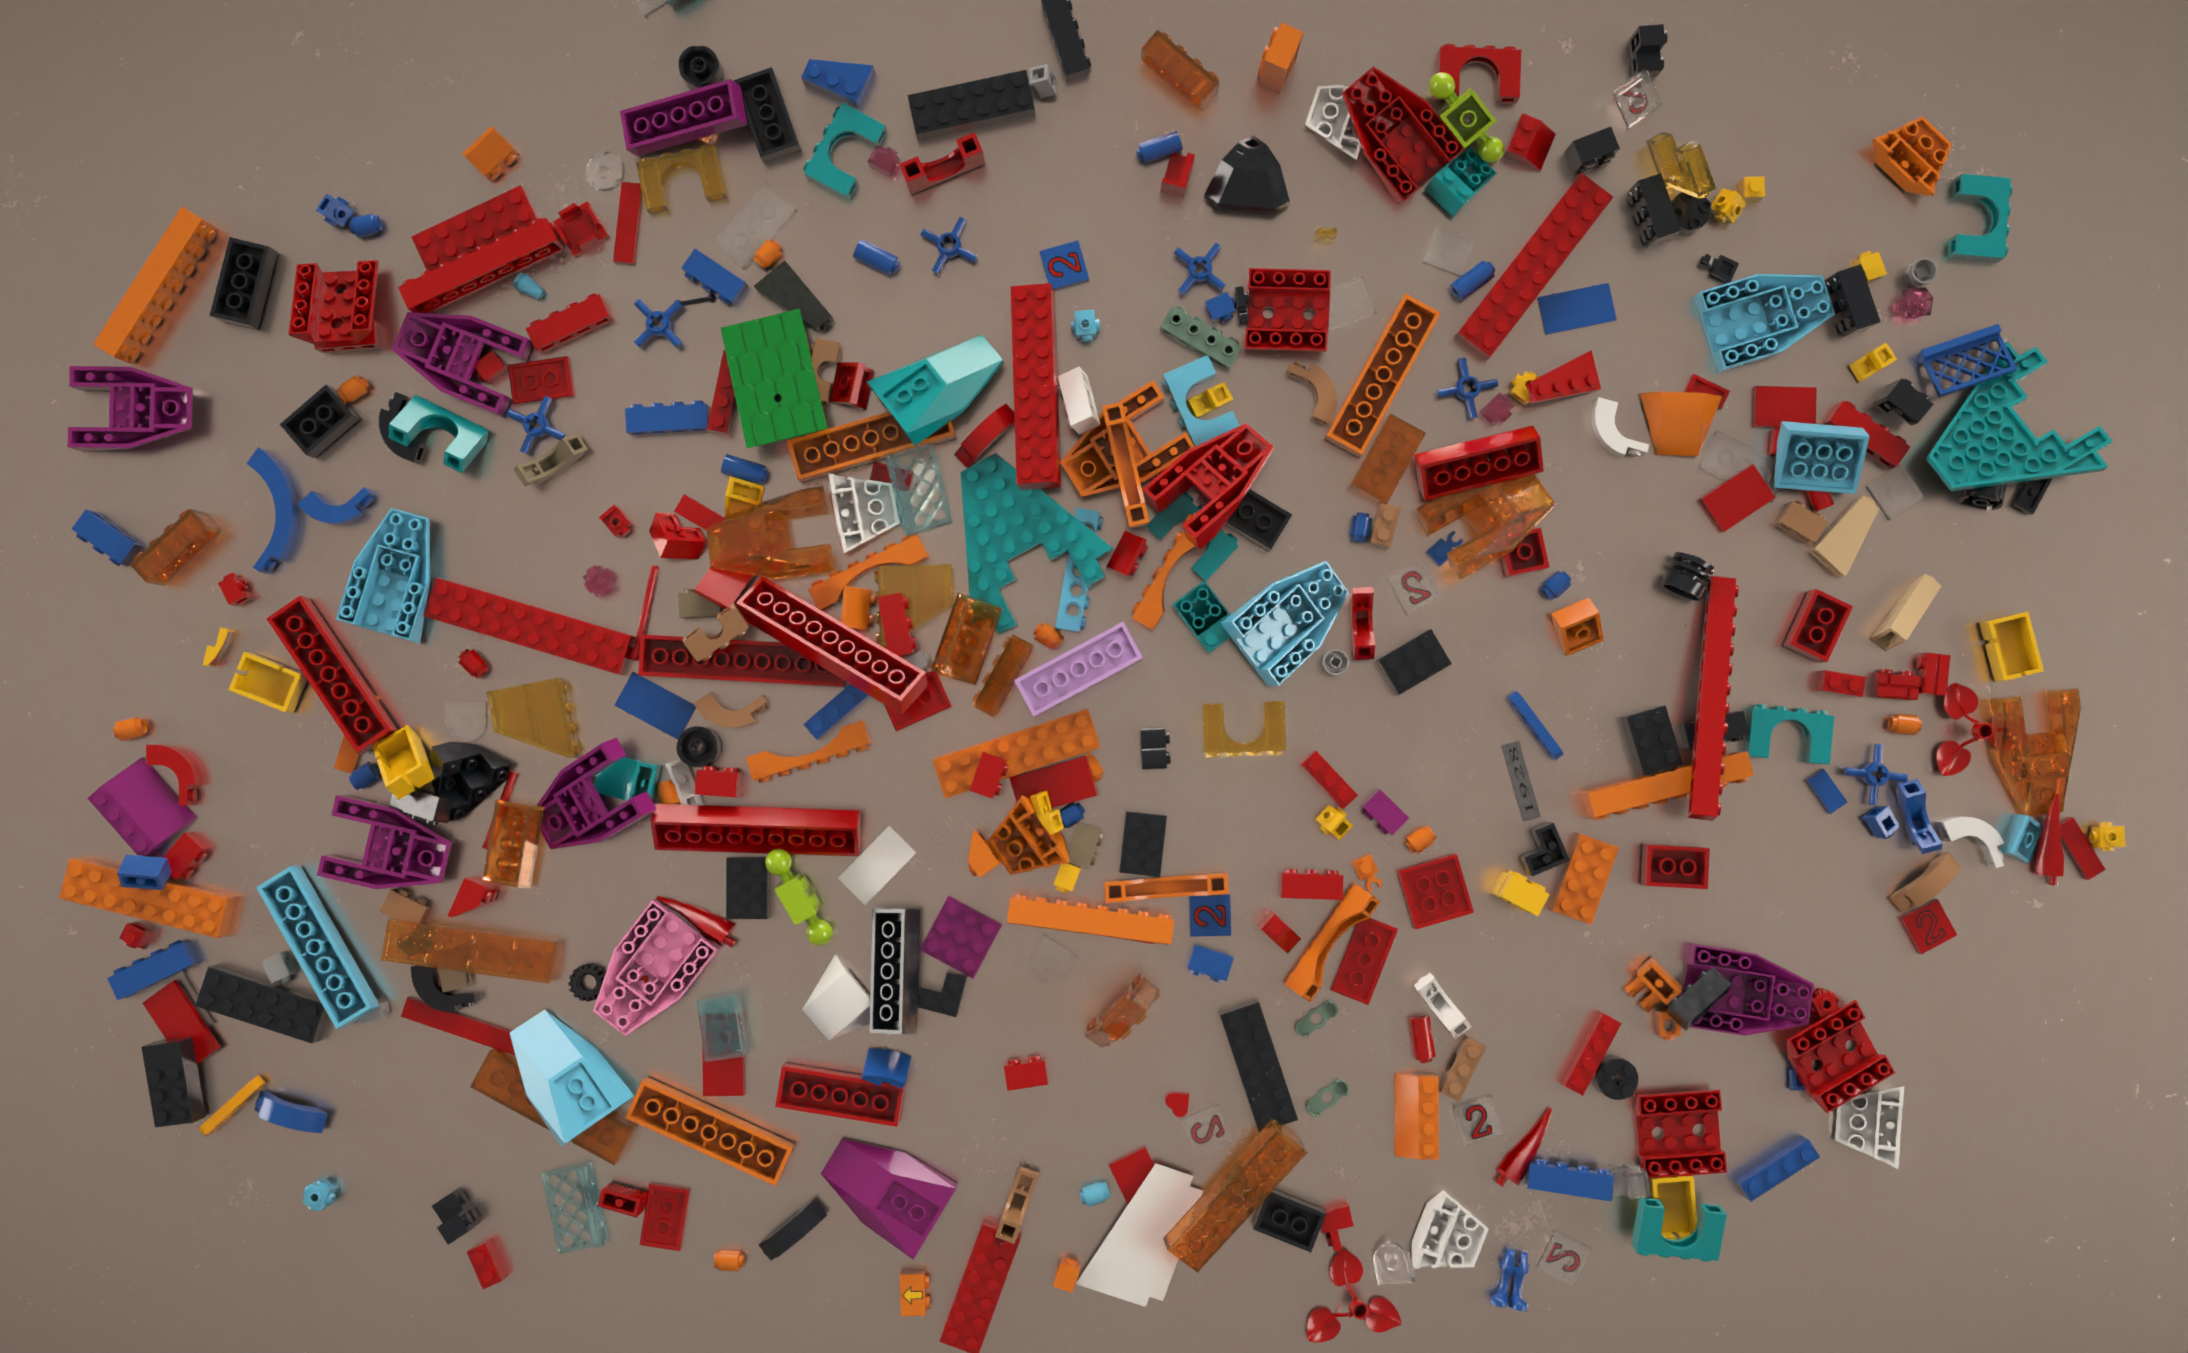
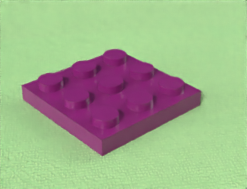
(960, 937)

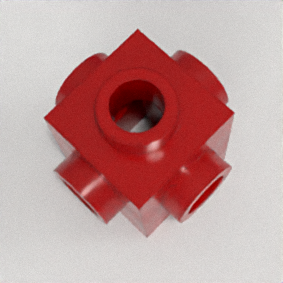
(1820, 996)

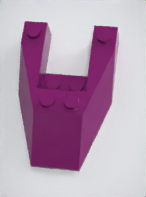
(448, 348)
(139, 408)
(575, 809)
(396, 851)

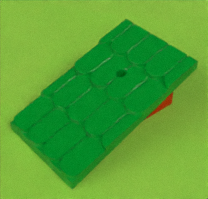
(772, 359)

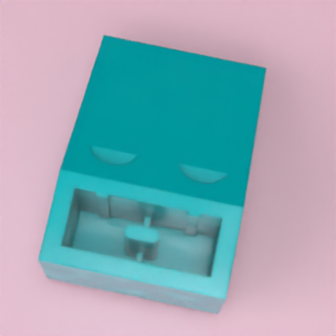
(1460, 181)
(1203, 616)
(628, 779)

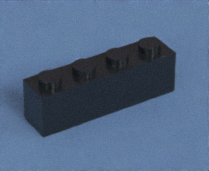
(1065, 38)

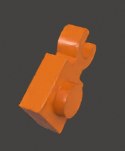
(1365, 869)

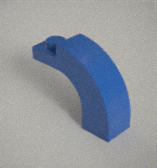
(348, 513)
(1914, 816)
(290, 1115)

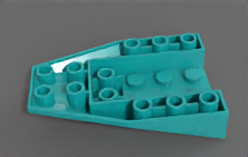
(937, 386)

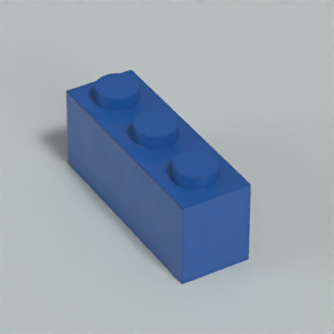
(714, 277)
(106, 538)

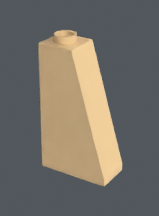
(1843, 540)
(1906, 613)

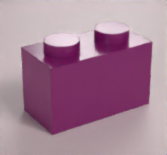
(1384, 812)

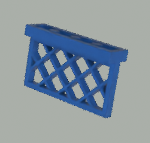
(1961, 344)

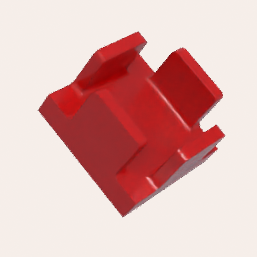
(580, 228)

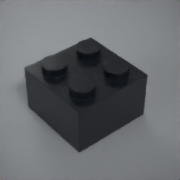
(1592, 150)

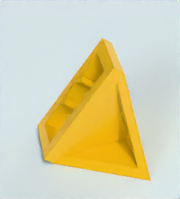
(741, 496)

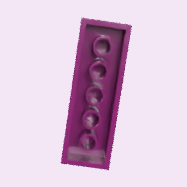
(683, 117)

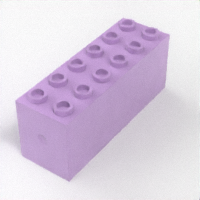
(1078, 669)

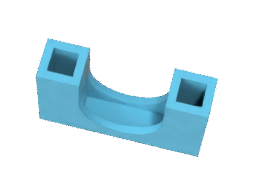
(1178, 384)

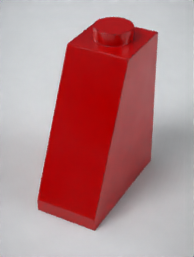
(1279, 932)

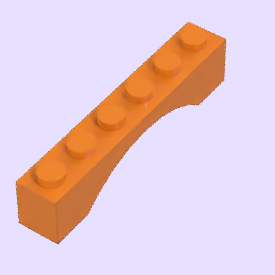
(1125, 465)
(829, 592)
(1152, 606)
(849, 738)
(1165, 887)
(1308, 974)

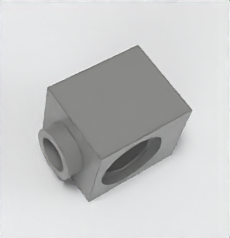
(279, 968)

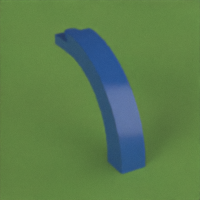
(286, 509)

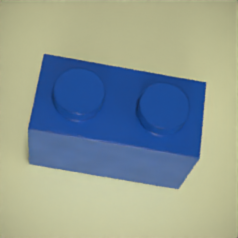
(144, 872)
(1210, 963)

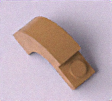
(1323, 387)
(716, 713)
(1934, 879)
(1016, 1205)

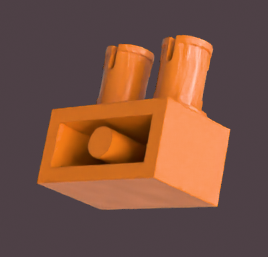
(1658, 980)

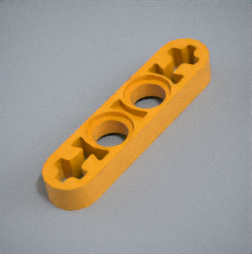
(232, 1105)

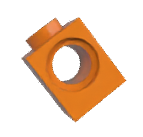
(1660, 1018)
(1066, 1274)

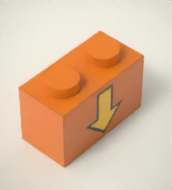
(913, 1292)

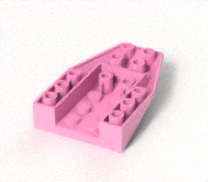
(663, 949)

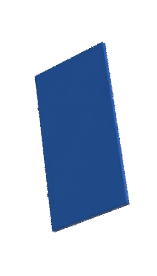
(1577, 308)
(655, 705)

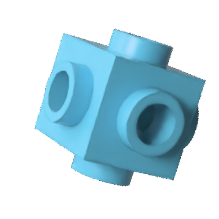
(1085, 317)
(324, 1191)

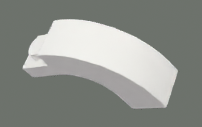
(1607, 434)
(1986, 836)
(1442, 1006)

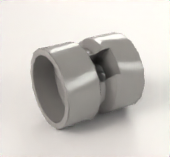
(1920, 273)
(1334, 662)

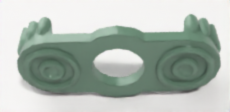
(1305, 1026)
(1317, 1106)

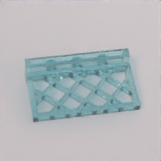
(902, 497)
(590, 1199)

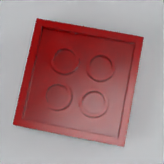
(1435, 891)

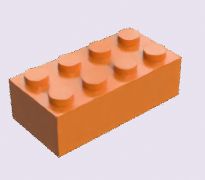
(1279, 57)
(1583, 878)

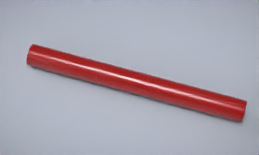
(505, 796)

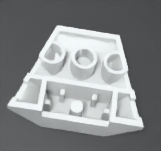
(1332, 120)
(861, 509)
(838, 1002)
(1873, 1124)
(1447, 1235)

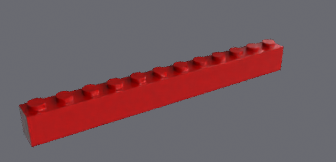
(1712, 698)

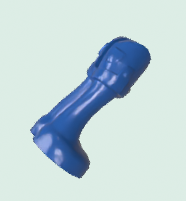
(1522, 1267)

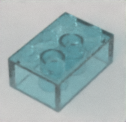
(723, 1026)

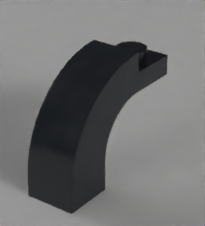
(415, 450)
(427, 988)
(793, 1230)

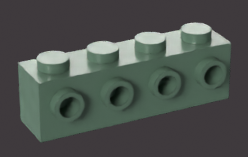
(1201, 338)

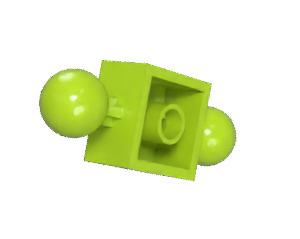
(1442, 87)
(797, 897)

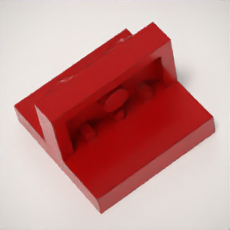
(851, 384)

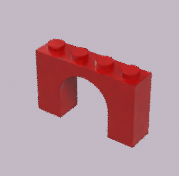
(1504, 63)
(924, 175)

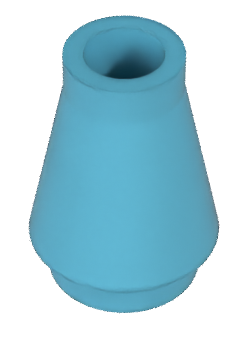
(526, 285)

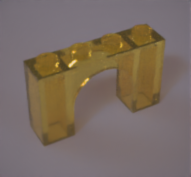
(1681, 167)
(655, 171)
(1271, 738)

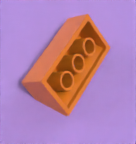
(1416, 1115)

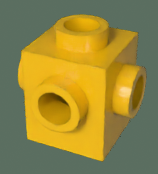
(1727, 206)
(1519, 390)
(1334, 822)
(2107, 836)

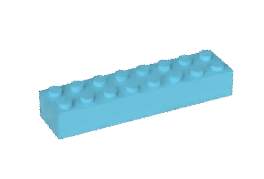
(318, 946)

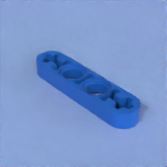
(1535, 725)

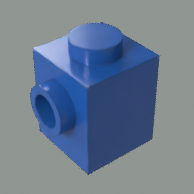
(1221, 308)

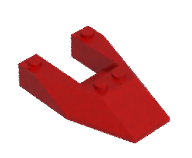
(1220, 470)

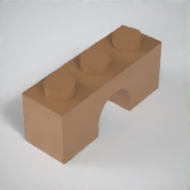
(824, 353)
(703, 645)
(1467, 1058)

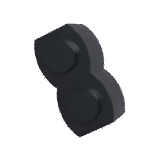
(1154, 748)

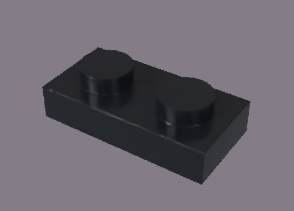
(2031, 495)

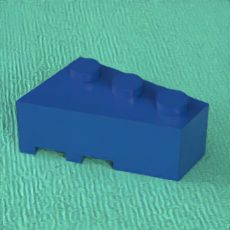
(839, 79)

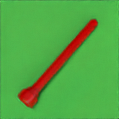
(634, 653)

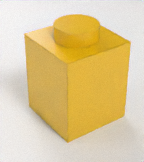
(1752, 189)
(1872, 265)
(1066, 877)

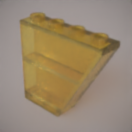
(927, 589)
(536, 715)

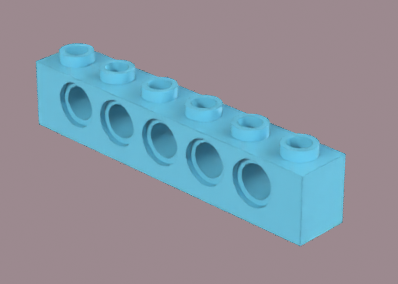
(1064, 620)

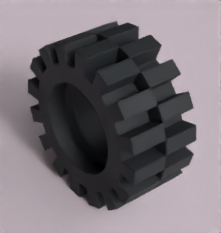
(576, 977)

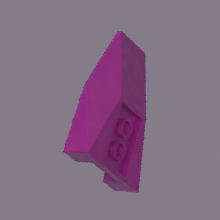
(1760, 995)
(889, 1191)

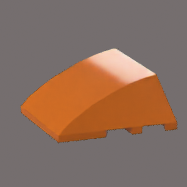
(1913, 155)
(1679, 420)
(1025, 843)

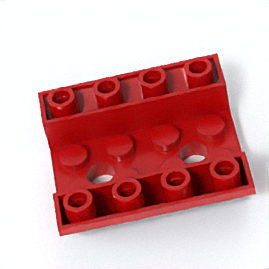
(1289, 295)
(319, 306)
(1841, 1072)
(1678, 1148)

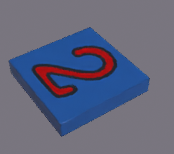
(1064, 265)
(1210, 915)

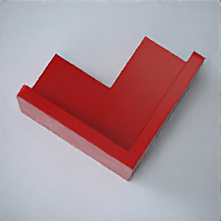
(1177, 174)
(674, 540)

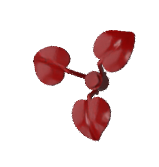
(1959, 703)
(1378, 1317)

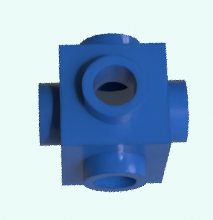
(335, 210)

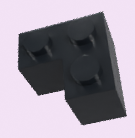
(1646, 48)
(1904, 400)
(1549, 852)
(947, 999)
(455, 1216)

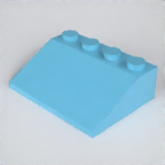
(1820, 457)

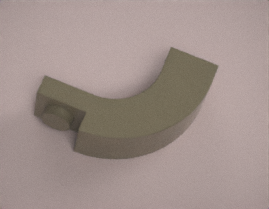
(553, 462)

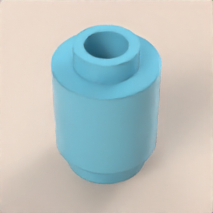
(1094, 1194)

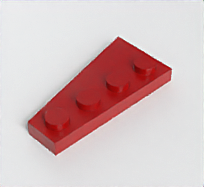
(1569, 379)

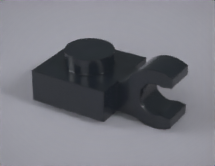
(1722, 267)

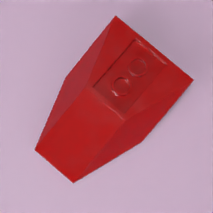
(1399, 132)

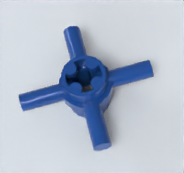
(947, 238)
(1201, 276)
(652, 317)
(1471, 382)
(528, 422)
(1883, 775)

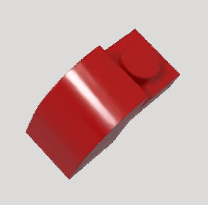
(1336, 1218)

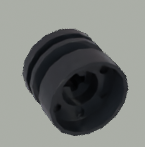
(1688, 576)

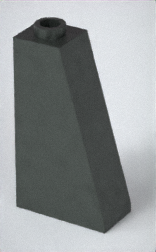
(790, 293)

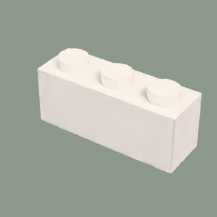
(1078, 400)

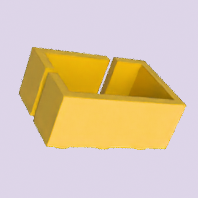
(2011, 646)
(268, 682)
(403, 762)
(1522, 894)
(1679, 1200)

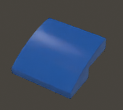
(886, 1066)

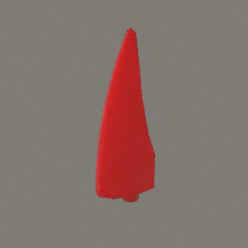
(2050, 851)
(709, 924)
(1518, 1160)

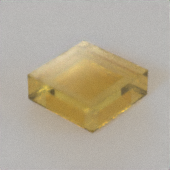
(1325, 234)

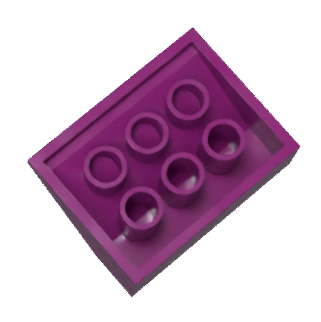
(142, 808)

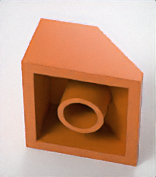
(490, 153)
(857, 608)
(1578, 626)
(981, 856)

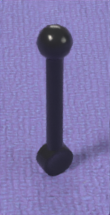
(711, 298)

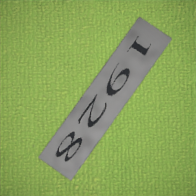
(1521, 781)

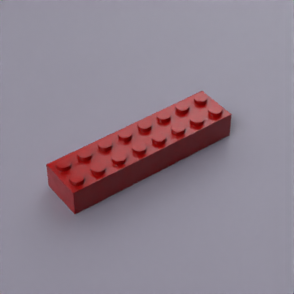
(481, 267)
(331, 674)

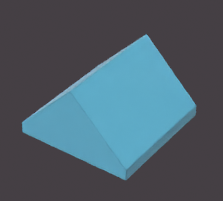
(2021, 838)

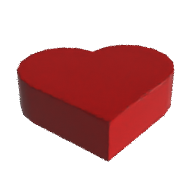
(1178, 1103)

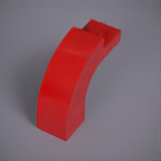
(985, 434)
(1362, 623)
(182, 765)

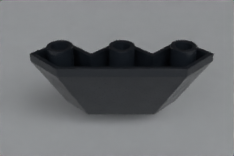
(1249, 179)
(466, 775)

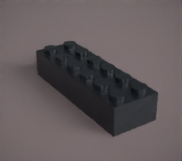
(971, 105)
(894, 971)
(262, 1003)
(1258, 1064)

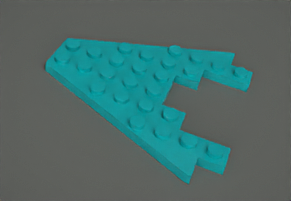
(1995, 447)
(1010, 521)

